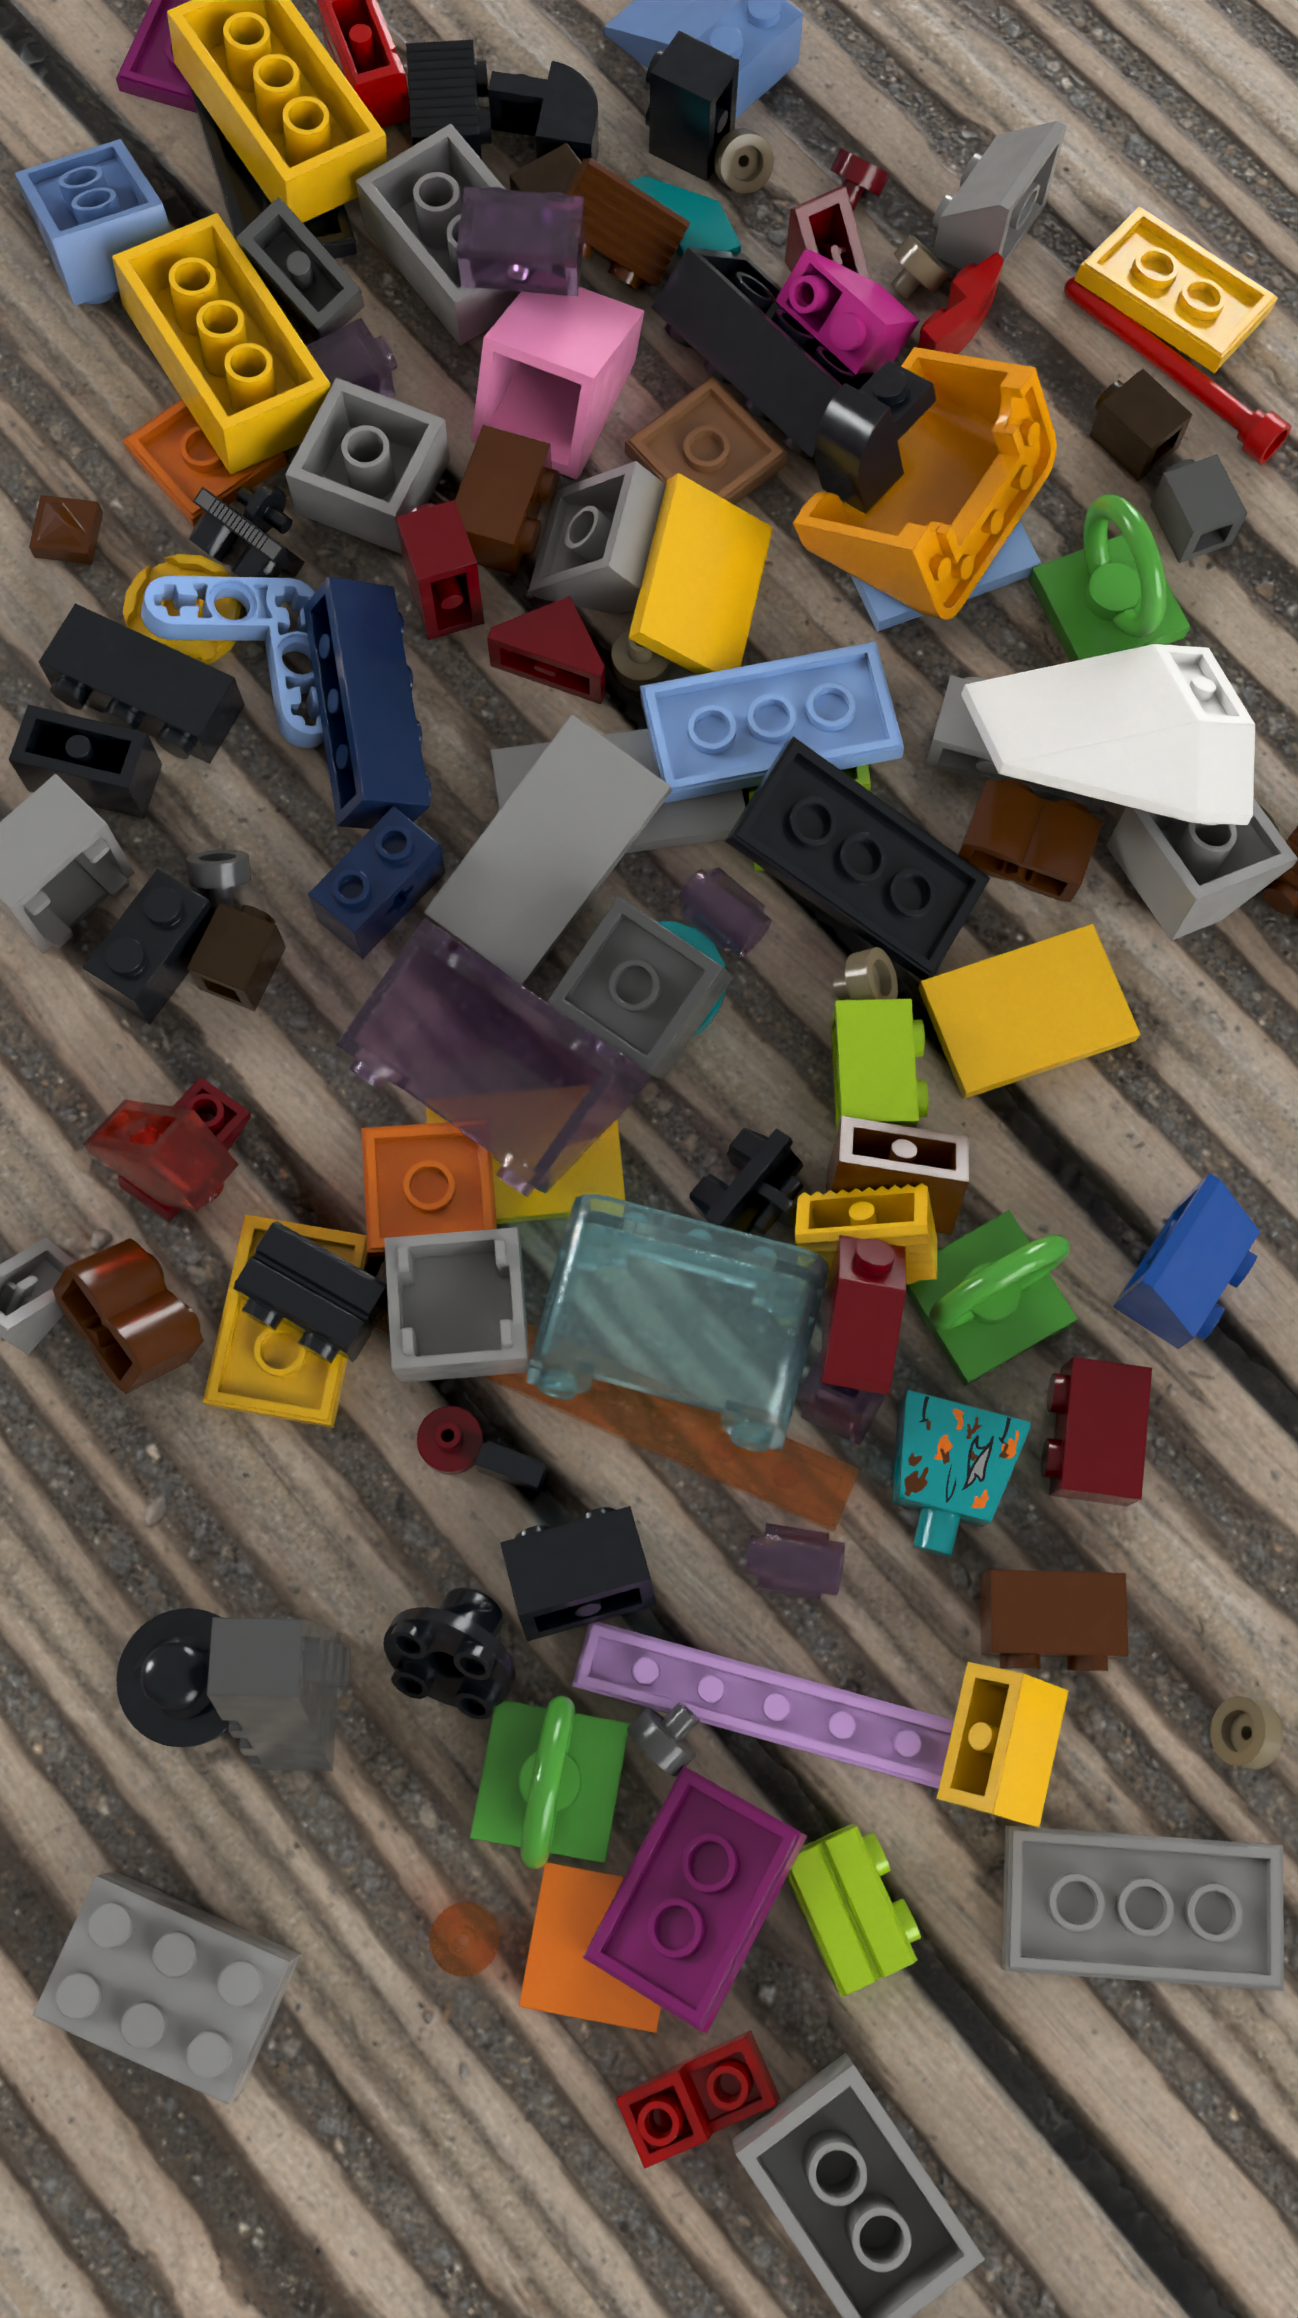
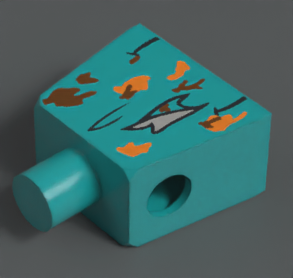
(952, 1465)

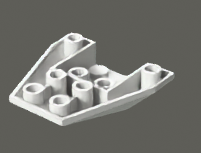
(1126, 728)

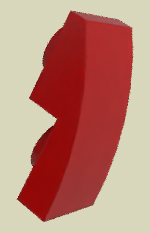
(967, 307)
(697, 2099)

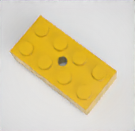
(278, 100)
(222, 341)

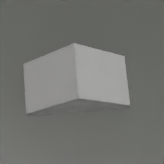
(27, 1294)

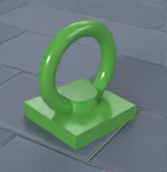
(1111, 590)
(993, 1296)
(550, 1781)

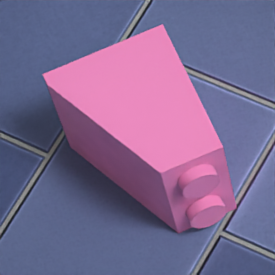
(557, 371)

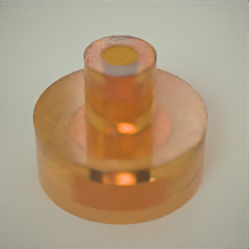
(478, 1925)

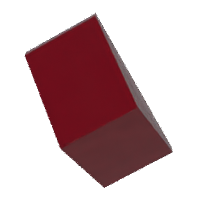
(828, 229)
(550, 649)

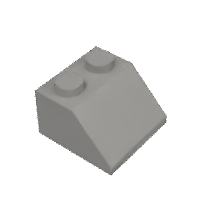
(998, 196)
(599, 540)
(1196, 870)

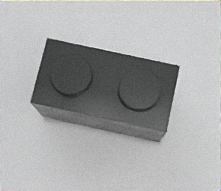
(300, 270)

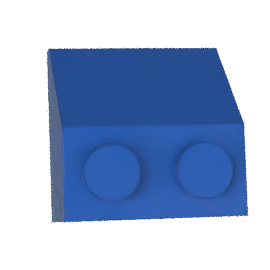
(1191, 1265)

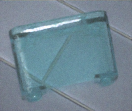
(680, 1315)

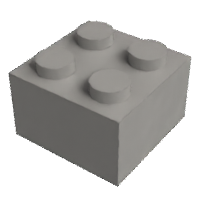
(367, 463)

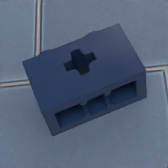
(377, 882)

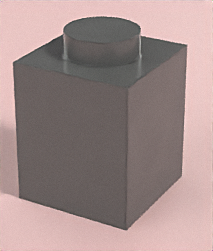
(1198, 507)

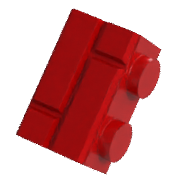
(366, 56)

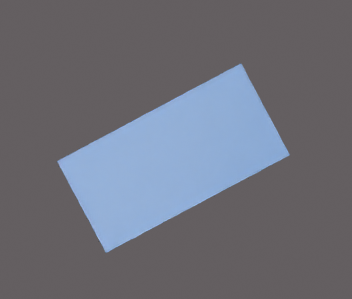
(731, 723)

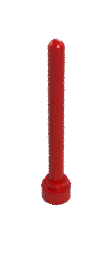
(1258, 431)

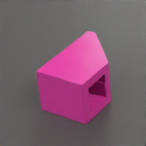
(846, 312)

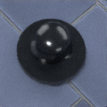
(452, 1653)
(166, 1680)

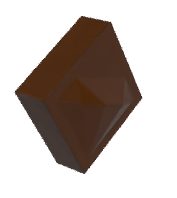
(66, 529)

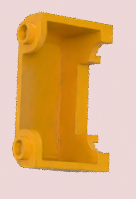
(962, 491)

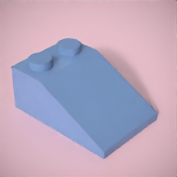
(757, 32)
(89, 212)

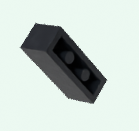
(141, 684)

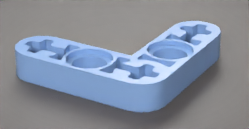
(263, 622)

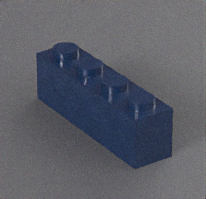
(366, 702)

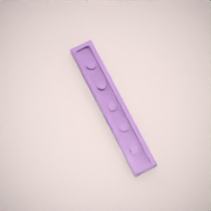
(764, 1703)

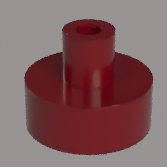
(858, 176)
(451, 1456)

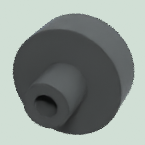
(219, 873)
(664, 1737)

